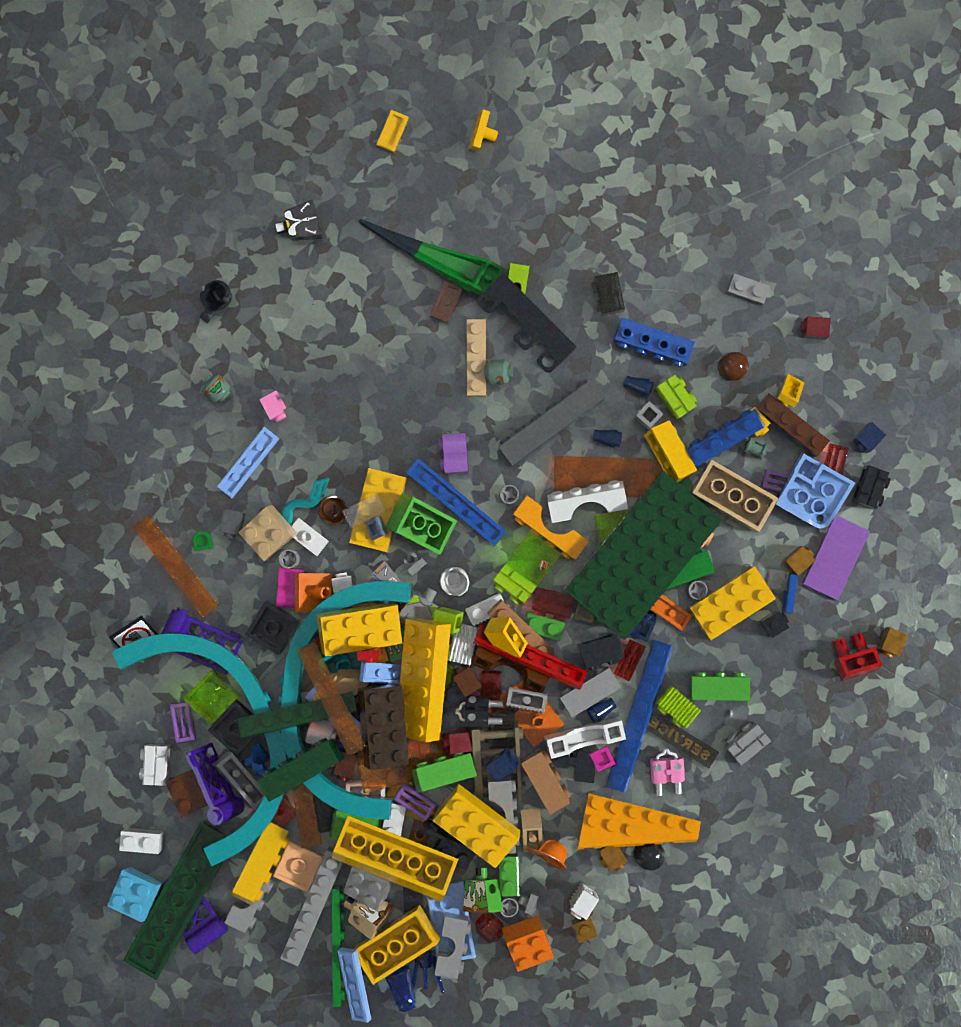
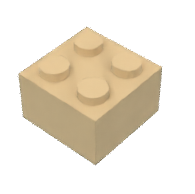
(267, 532)

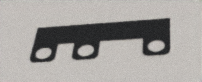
(535, 321)

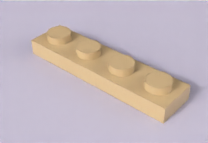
(476, 357)

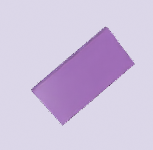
(836, 557)

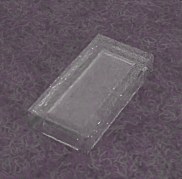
(364, 511)

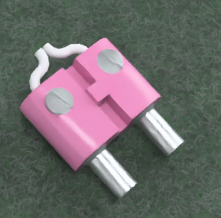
(667, 770)

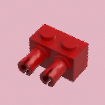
(856, 664)

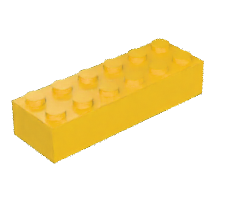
(424, 677)
(394, 858)

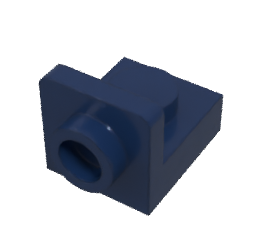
(645, 627)

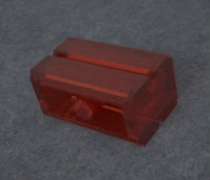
(552, 603)

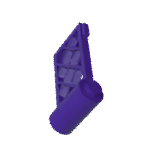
(180, 623)
(223, 806)
(207, 930)

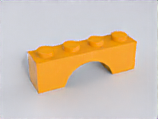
(530, 514)

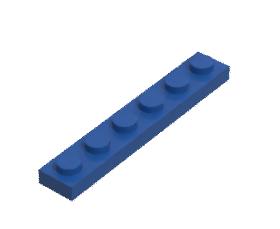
(456, 502)

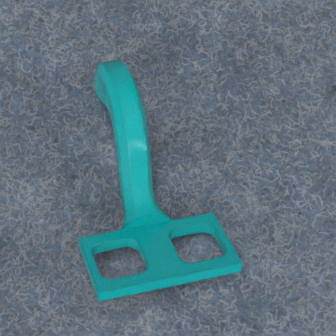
(314, 499)

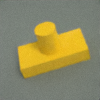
(481, 131)
(790, 391)

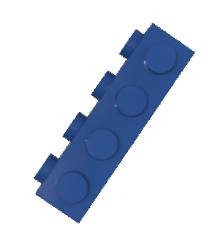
(654, 342)
(724, 438)

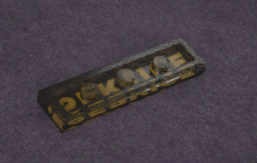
(681, 740)

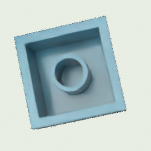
(135, 894)

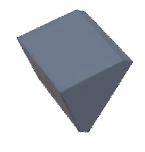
(376, 528)

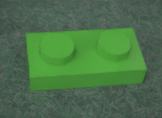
(545, 626)

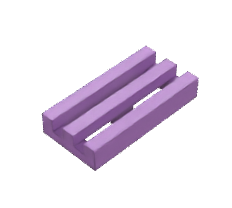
(766, 479)
(175, 723)
(424, 798)

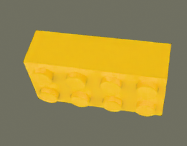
(389, 489)
(731, 603)
(359, 628)
(477, 826)
(397, 944)

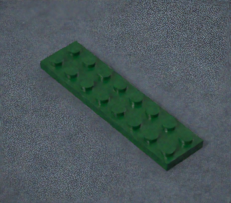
(175, 905)

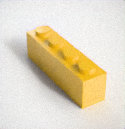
(260, 863)

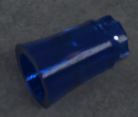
(402, 988)

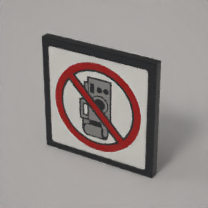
(133, 631)

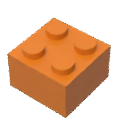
(528, 943)

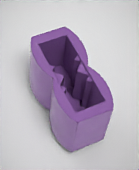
(454, 453)

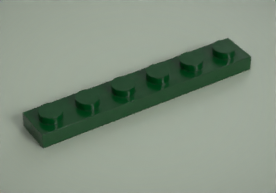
(289, 717)

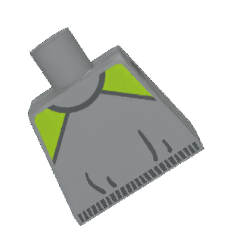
(419, 606)

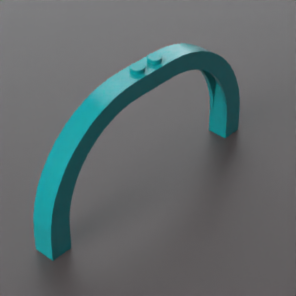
(291, 681)
(259, 701)

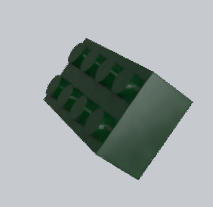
(297, 771)

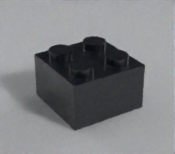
(272, 627)
(600, 651)
(227, 728)

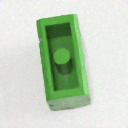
(509, 875)

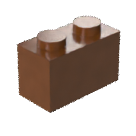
(466, 679)

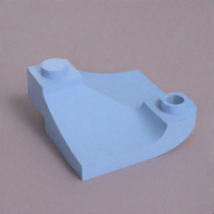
(814, 491)

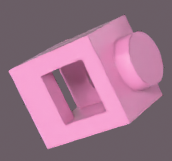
(273, 406)

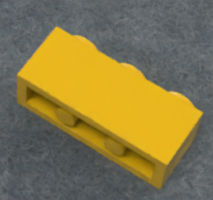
(670, 451)

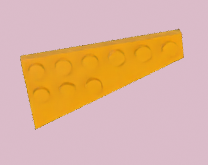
(624, 824)

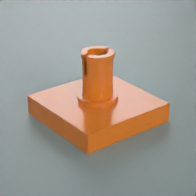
(311, 590)
(538, 725)

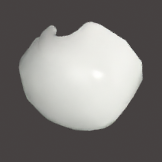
(454, 581)

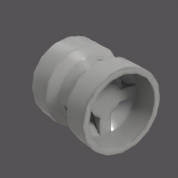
(507, 492)
(289, 559)
(699, 592)
(509, 906)

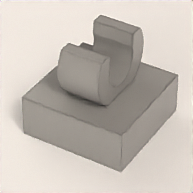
(416, 565)
(531, 902)

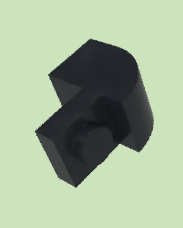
(584, 765)

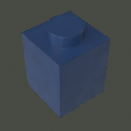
(868, 438)
(502, 764)

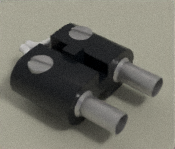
(478, 712)

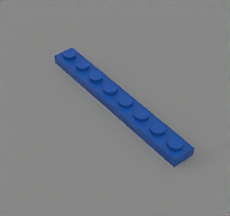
(639, 716)

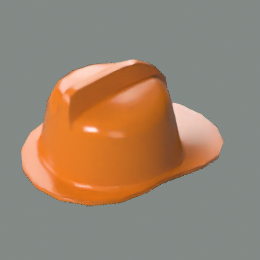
(552, 852)

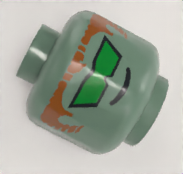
(498, 372)
(216, 388)

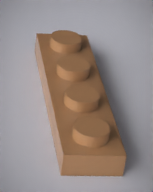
(501, 609)

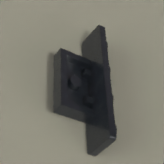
(449, 845)

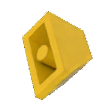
(506, 636)

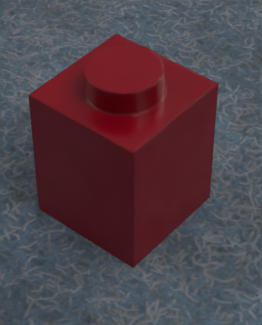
(815, 327)
(457, 741)

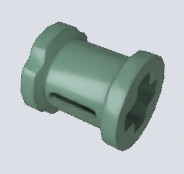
(755, 448)

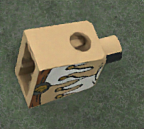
(367, 919)

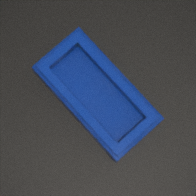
(789, 594)

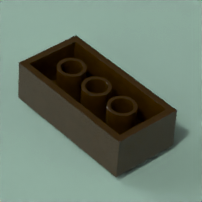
(383, 726)

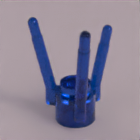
(425, 961)

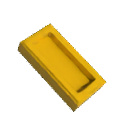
(392, 131)

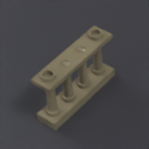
(480, 754)

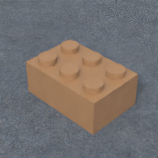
(545, 780)

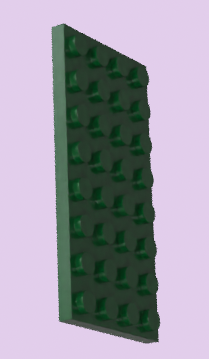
(643, 555)

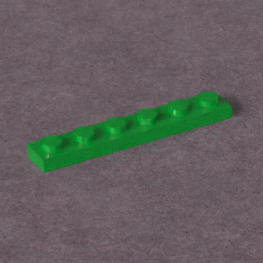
(338, 937)

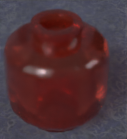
(489, 927)

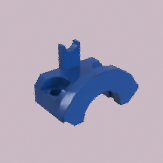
(257, 759)

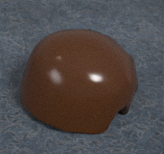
(733, 366)
(331, 509)

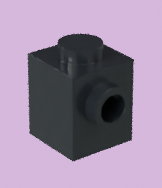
(774, 623)

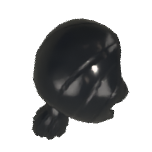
(214, 298)
(649, 856)

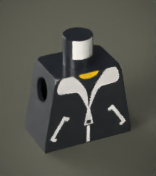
(301, 222)

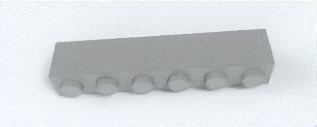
(312, 909)

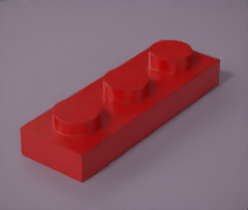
(369, 655)

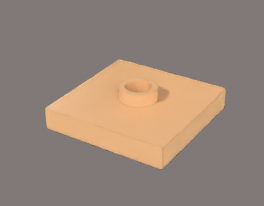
(298, 866)

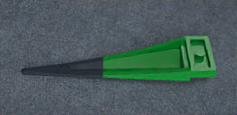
(464, 270)

